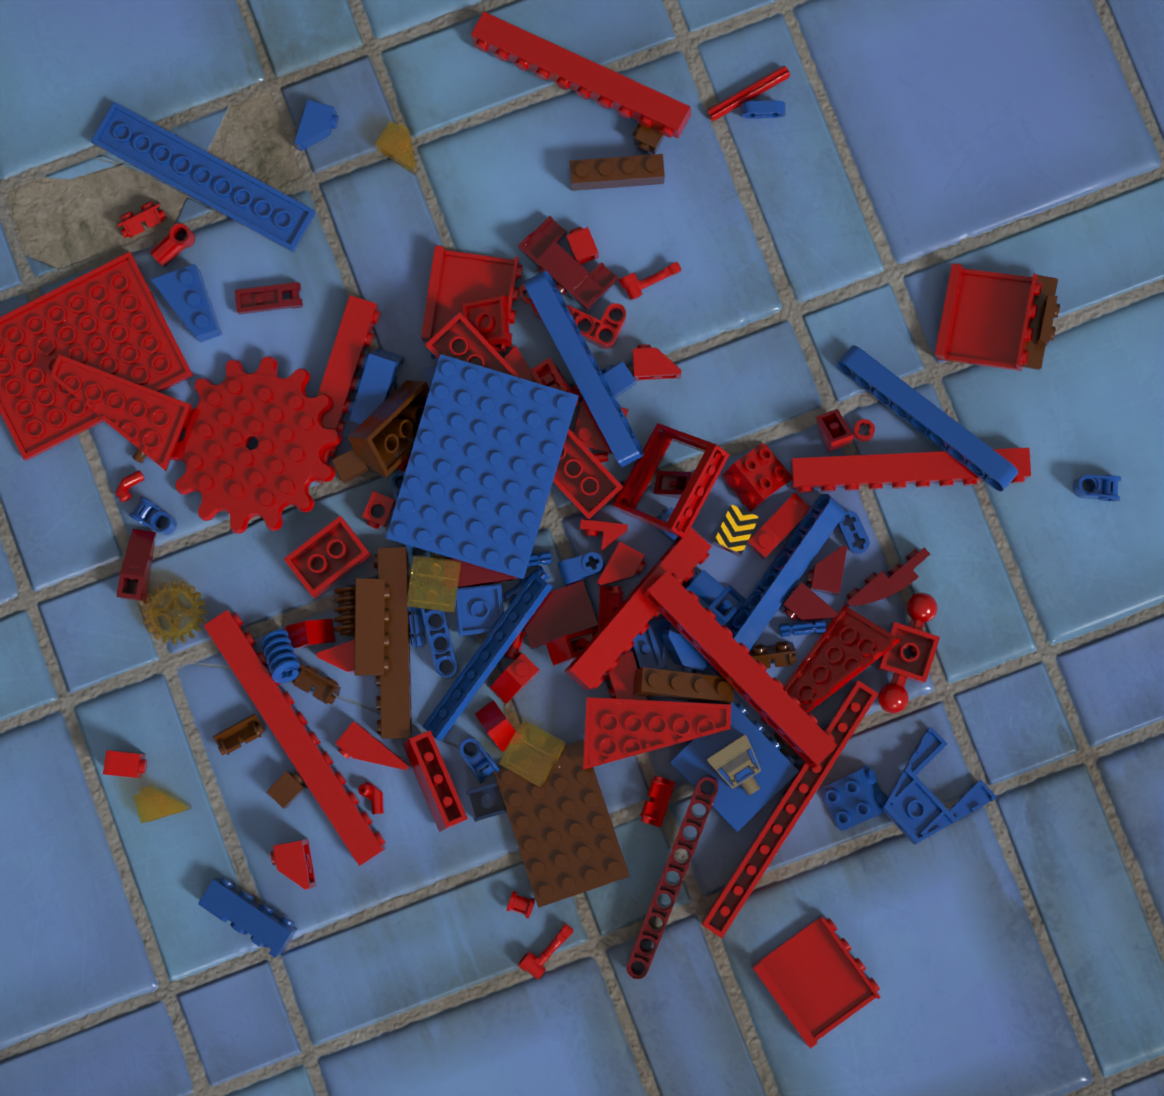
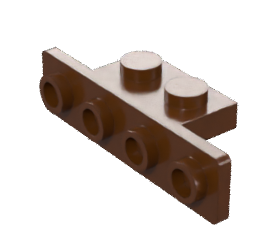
(1042, 325)

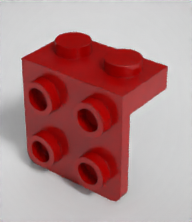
(756, 476)

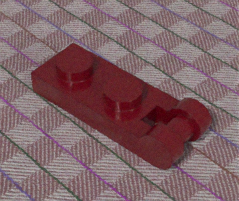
(268, 298)

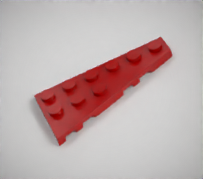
(136, 412)
(837, 657)

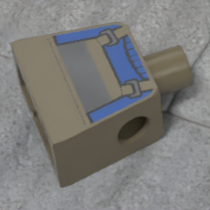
(737, 765)

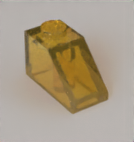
(397, 145)
(157, 804)

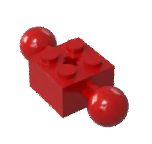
(893, 696)

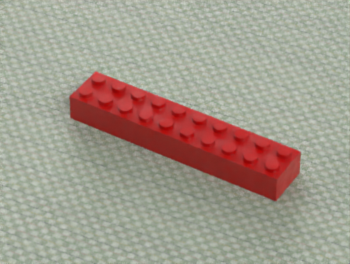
(578, 470)

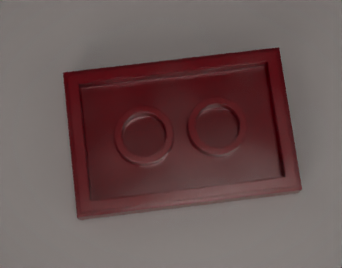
(561, 614)

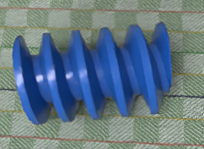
(280, 656)

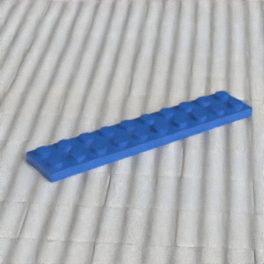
(203, 177)

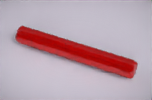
(748, 93)

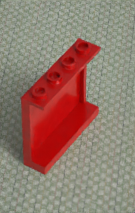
(467, 278)
(987, 318)
(816, 980)

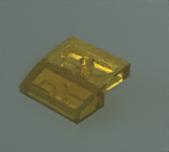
(434, 584)
(532, 753)

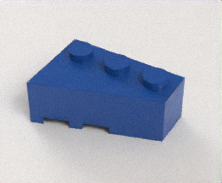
(190, 300)
(376, 383)

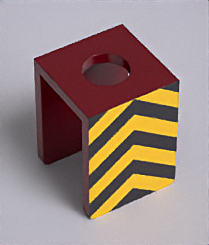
(735, 530)

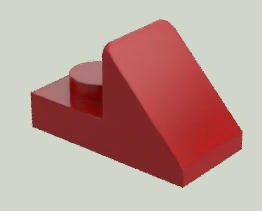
(610, 531)

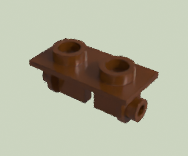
(781, 652)
(325, 688)
(243, 731)

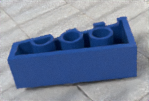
(248, 916)

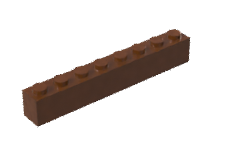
(396, 682)

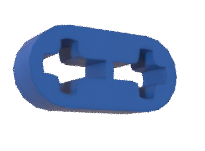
(763, 109)
(858, 530)

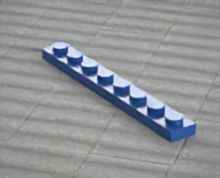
(487, 656)

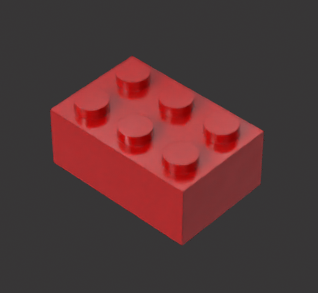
(327, 557)

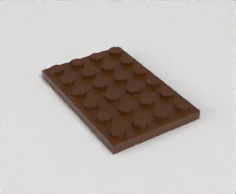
(563, 829)

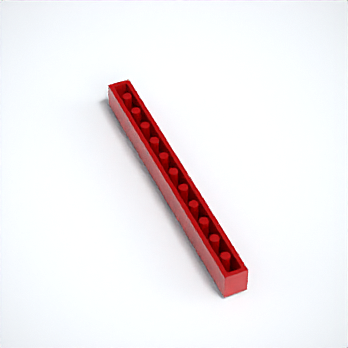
(295, 737)
(786, 814)

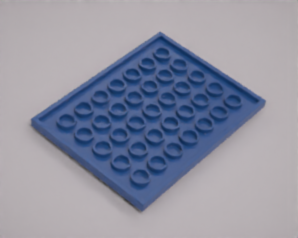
(482, 466)

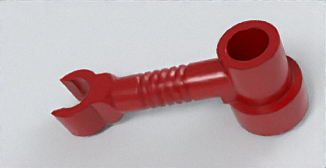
(634, 286)
(535, 964)

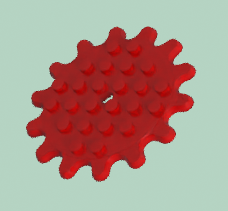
(287, 451)

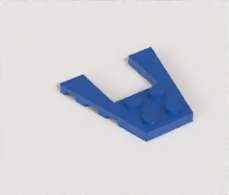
(916, 808)

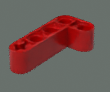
(597, 326)

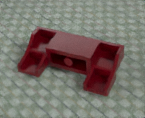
(566, 272)

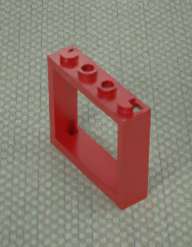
(695, 491)

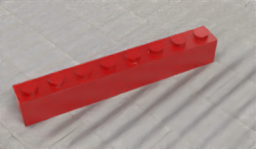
(345, 363)
(634, 613)

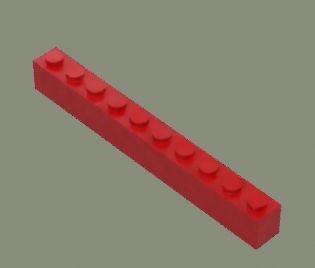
(580, 75)
(893, 470)
(740, 669)

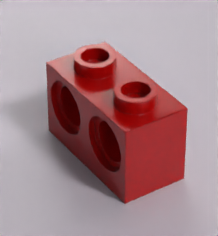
(549, 375)

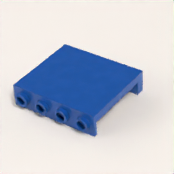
(734, 803)

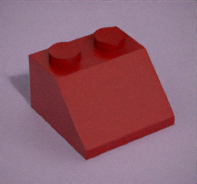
(295, 862)

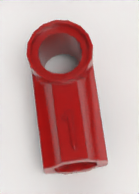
(170, 247)

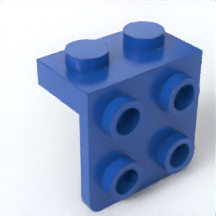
(854, 798)

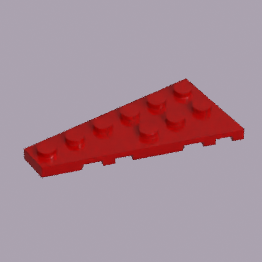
(633, 727)

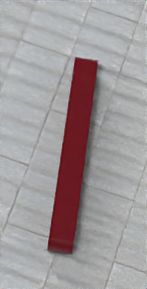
(668, 887)

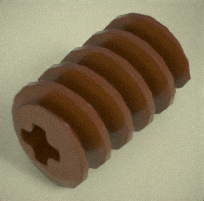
(346, 610)

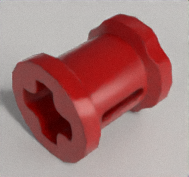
(521, 904)

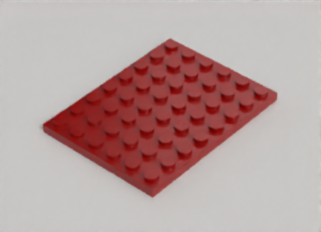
(97, 320)

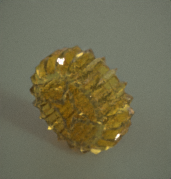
(173, 601)

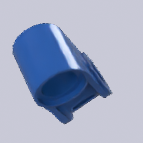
(1102, 487)
(150, 515)
(576, 569)
(478, 760)

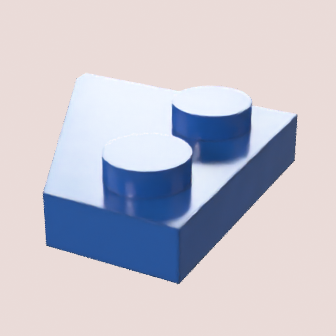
(650, 647)

